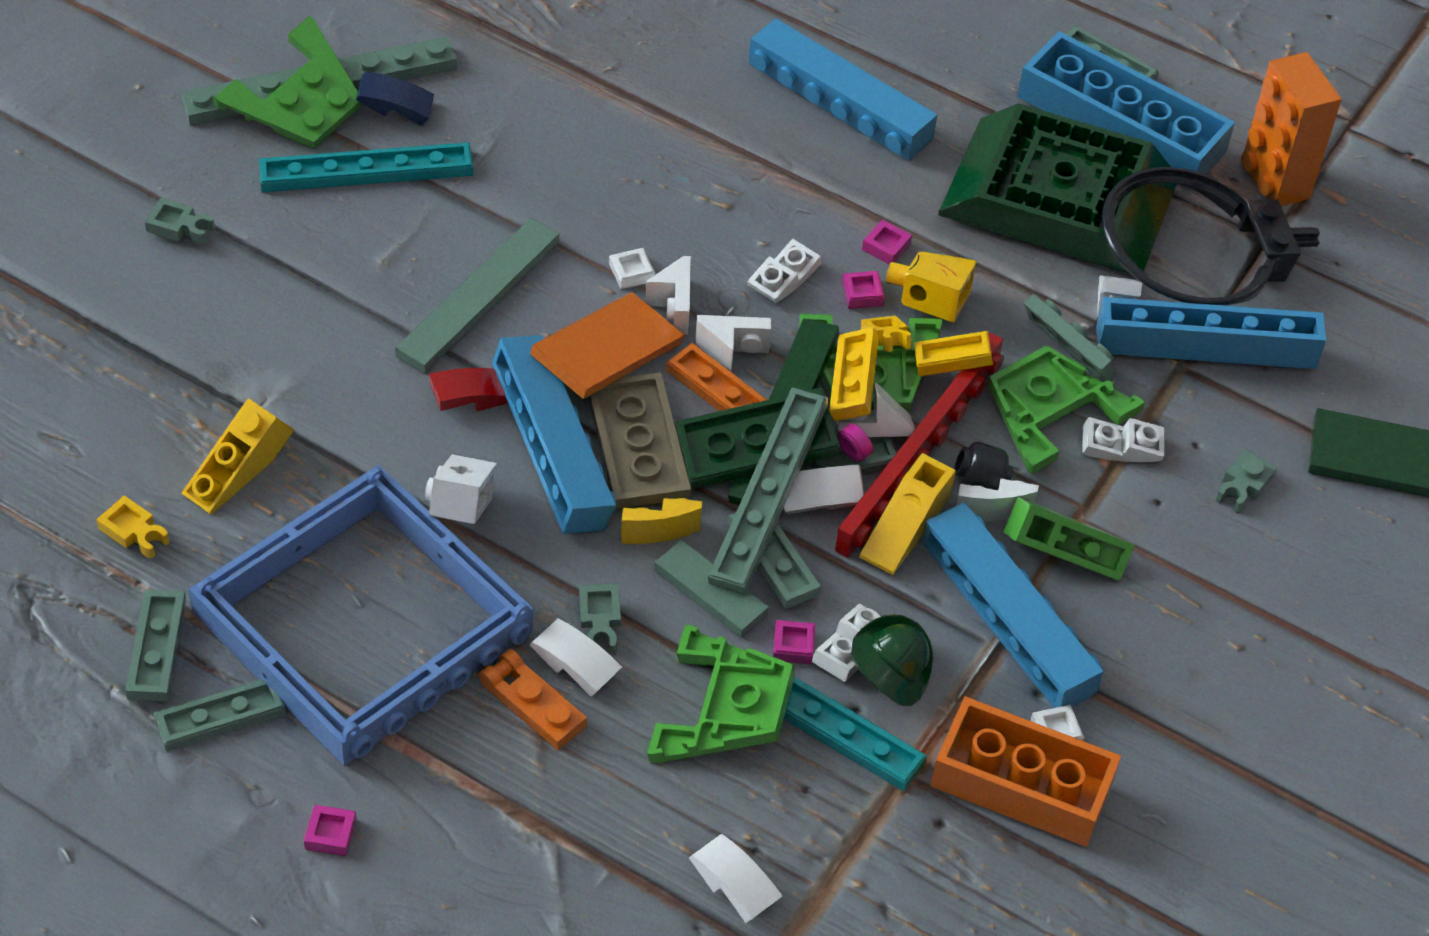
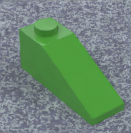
(1068, 539)

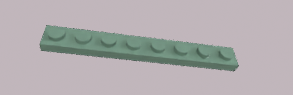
(399, 62)

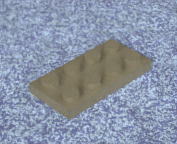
(639, 441)

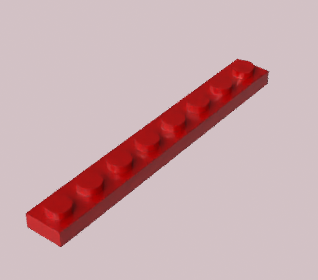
(929, 433)

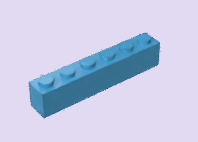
(842, 89)
(1211, 332)
(554, 438)
(1012, 607)

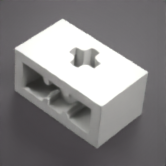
(461, 489)

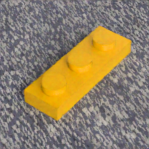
(854, 374)

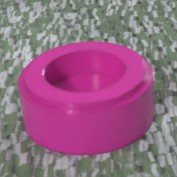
(855, 443)

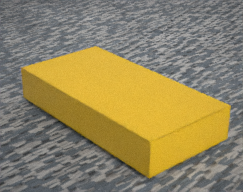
(953, 353)

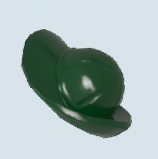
(894, 657)

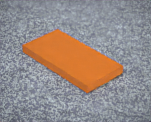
(607, 345)

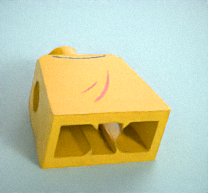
(934, 283)

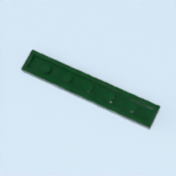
(801, 371)

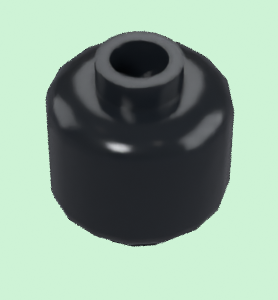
(982, 465)

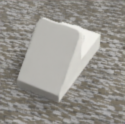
(1117, 288)
(672, 290)
(728, 334)
(885, 420)

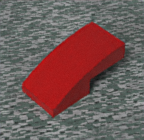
(467, 386)

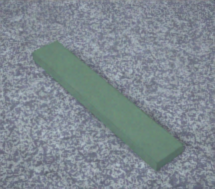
(477, 295)
(768, 491)

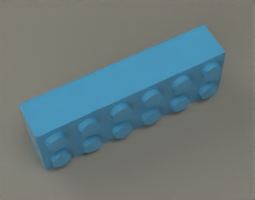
(1102, 92)

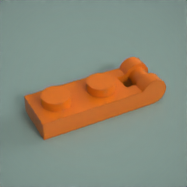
(533, 700)

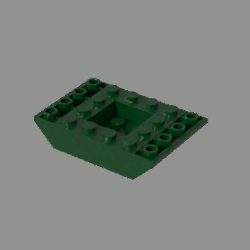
(1014, 188)

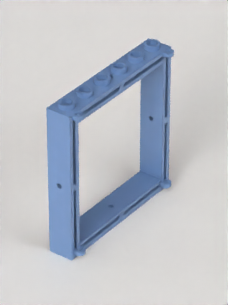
(418, 692)

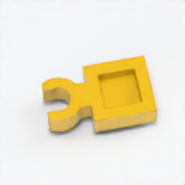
(890, 332)
(131, 523)

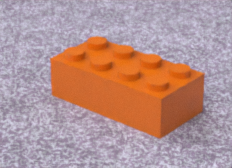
(1290, 129)
(1025, 771)

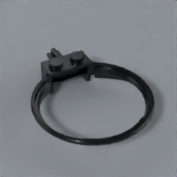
(1259, 216)

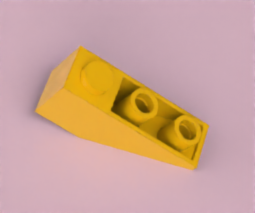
(238, 456)
(918, 498)

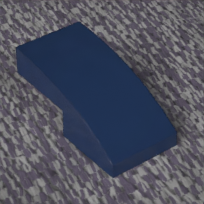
(388, 93)

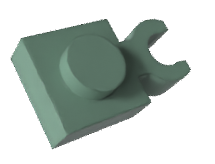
(177, 219)
(1246, 478)
(600, 610)

